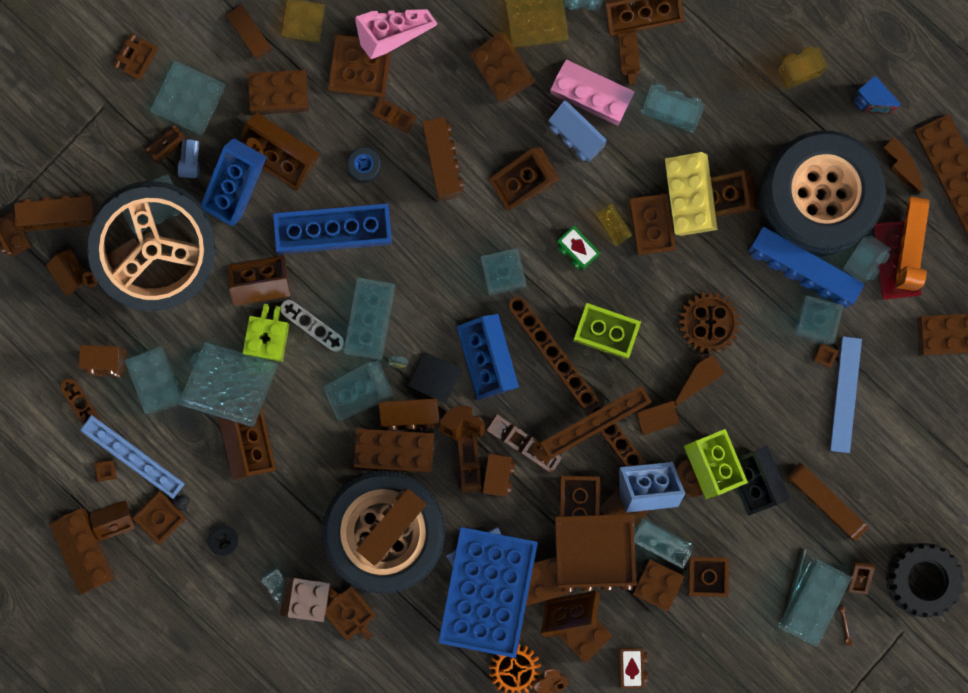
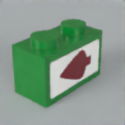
(577, 248)

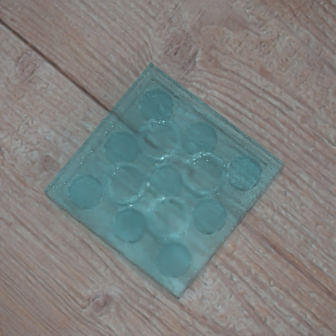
(188, 98)

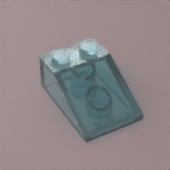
(358, 390)

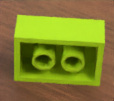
(607, 331)
(715, 464)

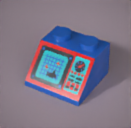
(875, 98)

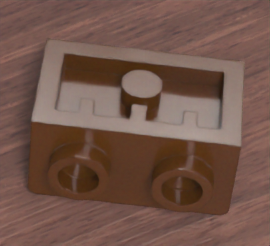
(11, 237)

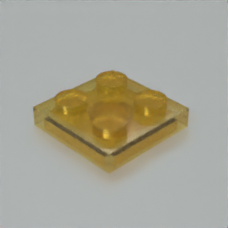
(303, 20)

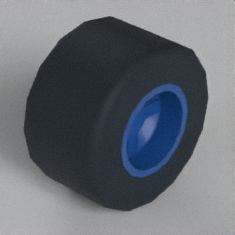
(364, 158)

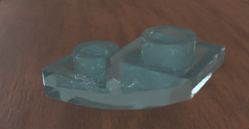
(275, 584)

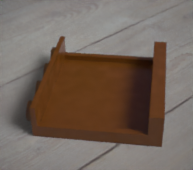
(595, 552)

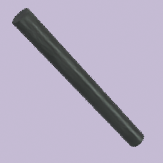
(796, 577)

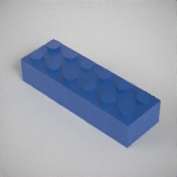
(332, 229)
(805, 267)

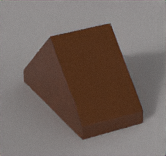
(861, 577)

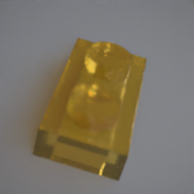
(614, 224)

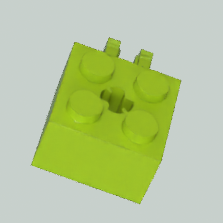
(275, 329)

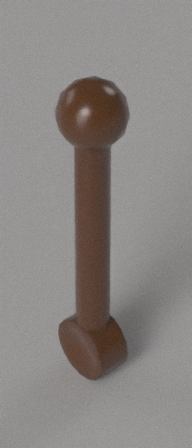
(848, 641)

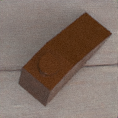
(701, 376)

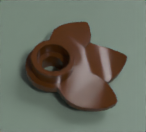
(551, 683)

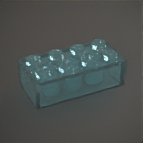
(369, 319)
(814, 602)

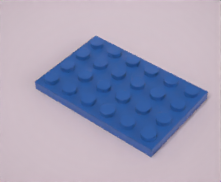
(488, 592)

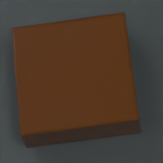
(825, 356)
(105, 470)

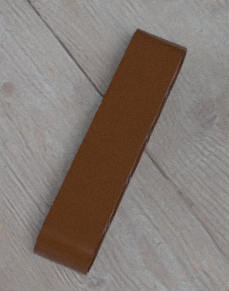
(827, 501)

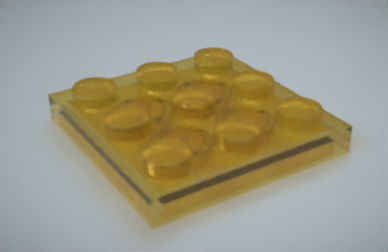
(536, 22)

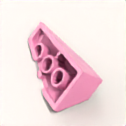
(386, 31)

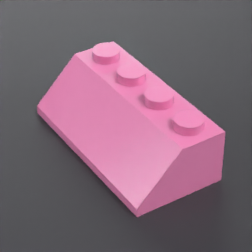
(592, 92)

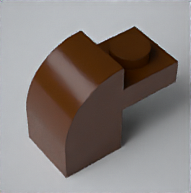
(461, 419)

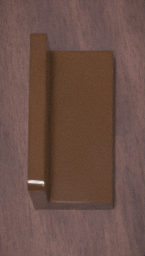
(66, 271)
(658, 418)
(112, 521)

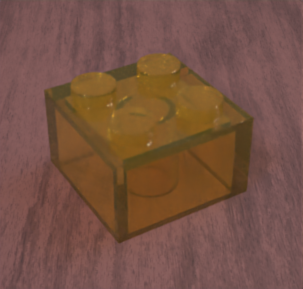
(802, 67)

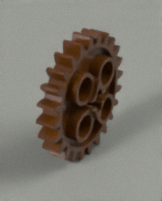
(727, 323)

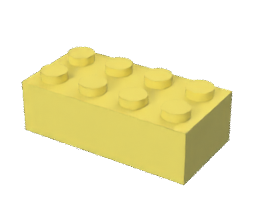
(691, 194)

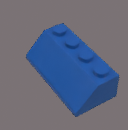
(487, 356)

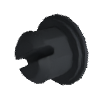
(181, 502)

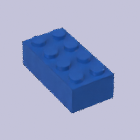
(233, 182)

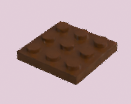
(354, 70)

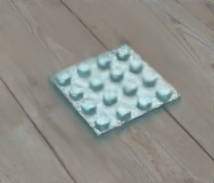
(228, 384)

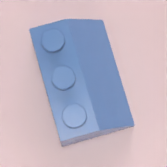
(576, 132)
(650, 487)

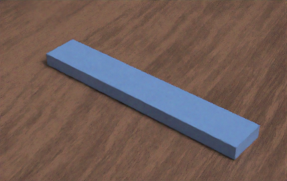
(845, 394)
(132, 456)

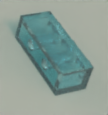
(662, 543)

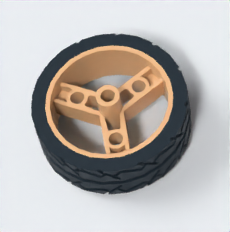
(118, 281)

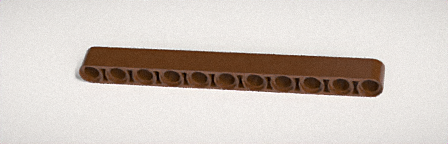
(571, 373)

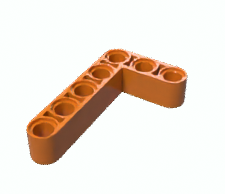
(909, 274)

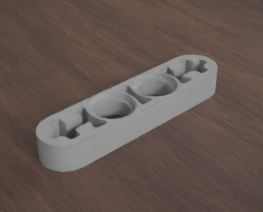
(310, 328)

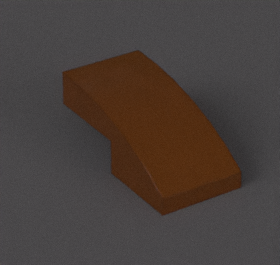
(394, 116)

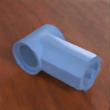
(188, 165)

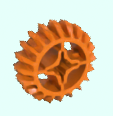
(518, 687)

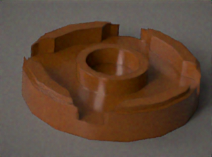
(688, 479)

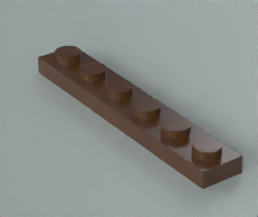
(596, 422)

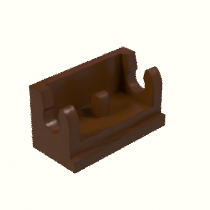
(165, 144)

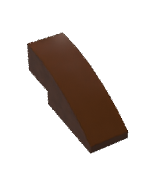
(248, 32)
(903, 165)
(469, 462)

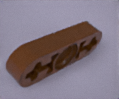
(68, 394)

